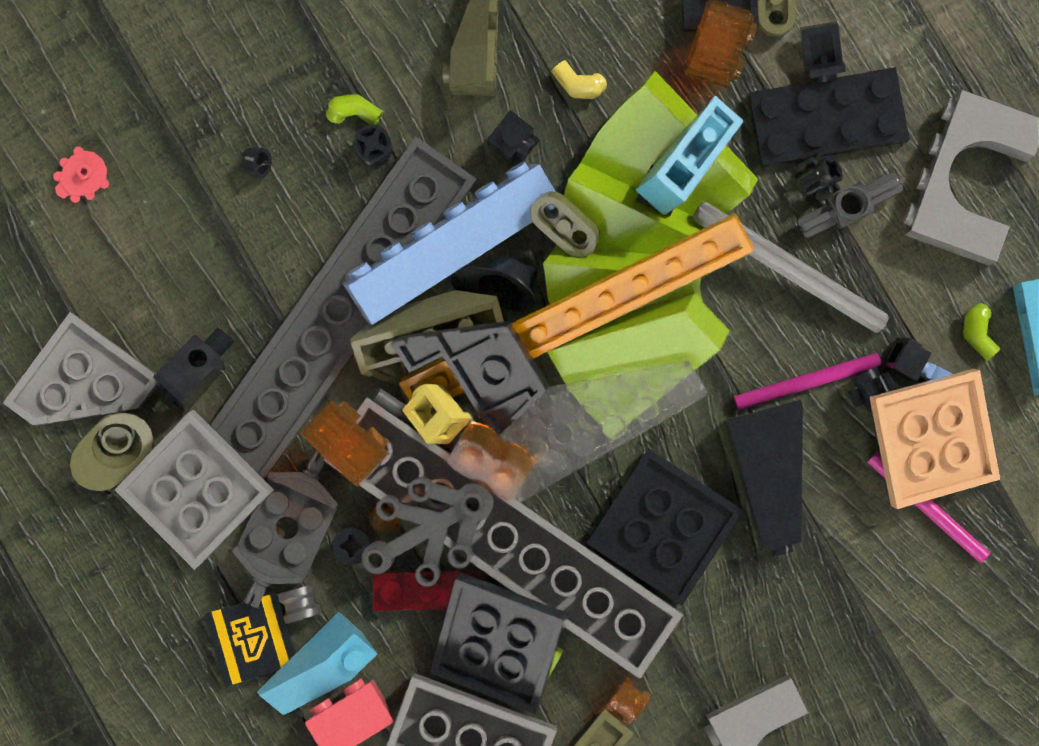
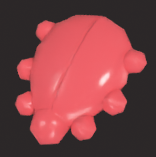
(81, 175)

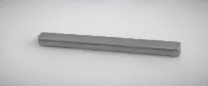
(802, 274)

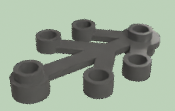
(432, 526)

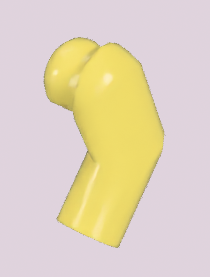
(579, 85)

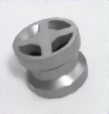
(299, 603)

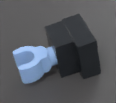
(910, 361)

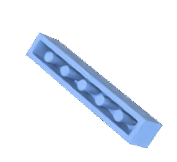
(447, 245)

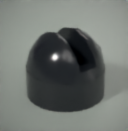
(249, 163)

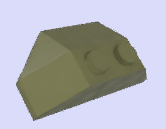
(441, 312)

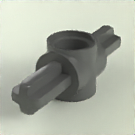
(866, 197)

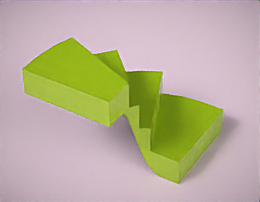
(604, 189)

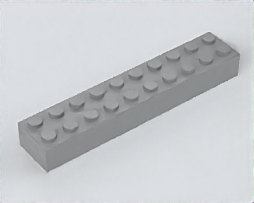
(529, 552)

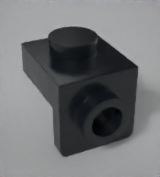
(822, 51)

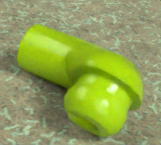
(976, 328)

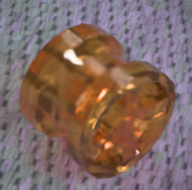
(628, 701)

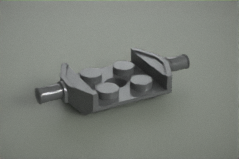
(261, 547)

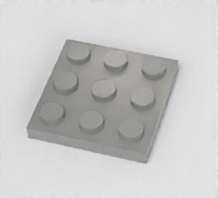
(194, 489)

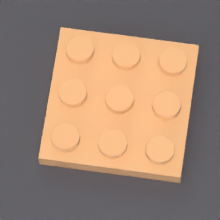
(935, 438)

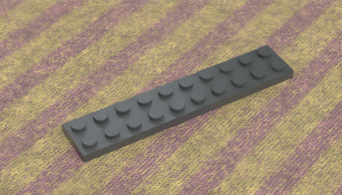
(316, 335)

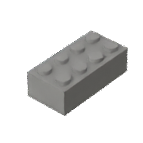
(450, 717)

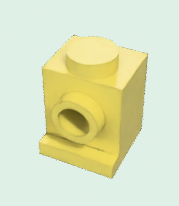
(435, 414)

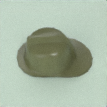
(110, 451)

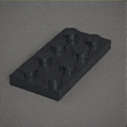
(828, 117)

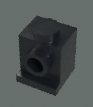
(513, 139)

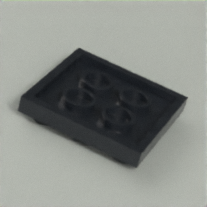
(665, 526)
(498, 642)

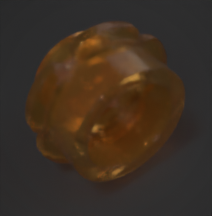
(381, 525)

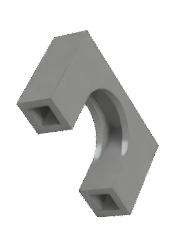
(937, 214)
(755, 714)

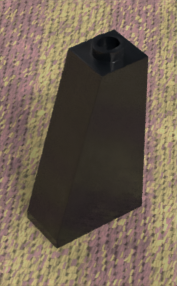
(769, 464)

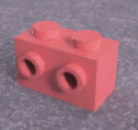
(352, 717)

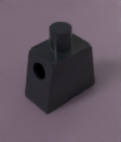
(185, 383)

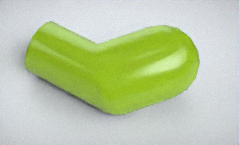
(350, 105)

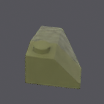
(474, 51)

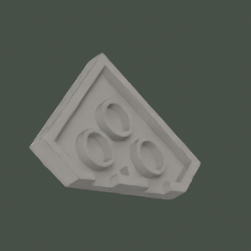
(80, 378)

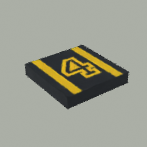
(250, 639)

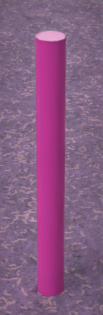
(807, 381)
(942, 519)

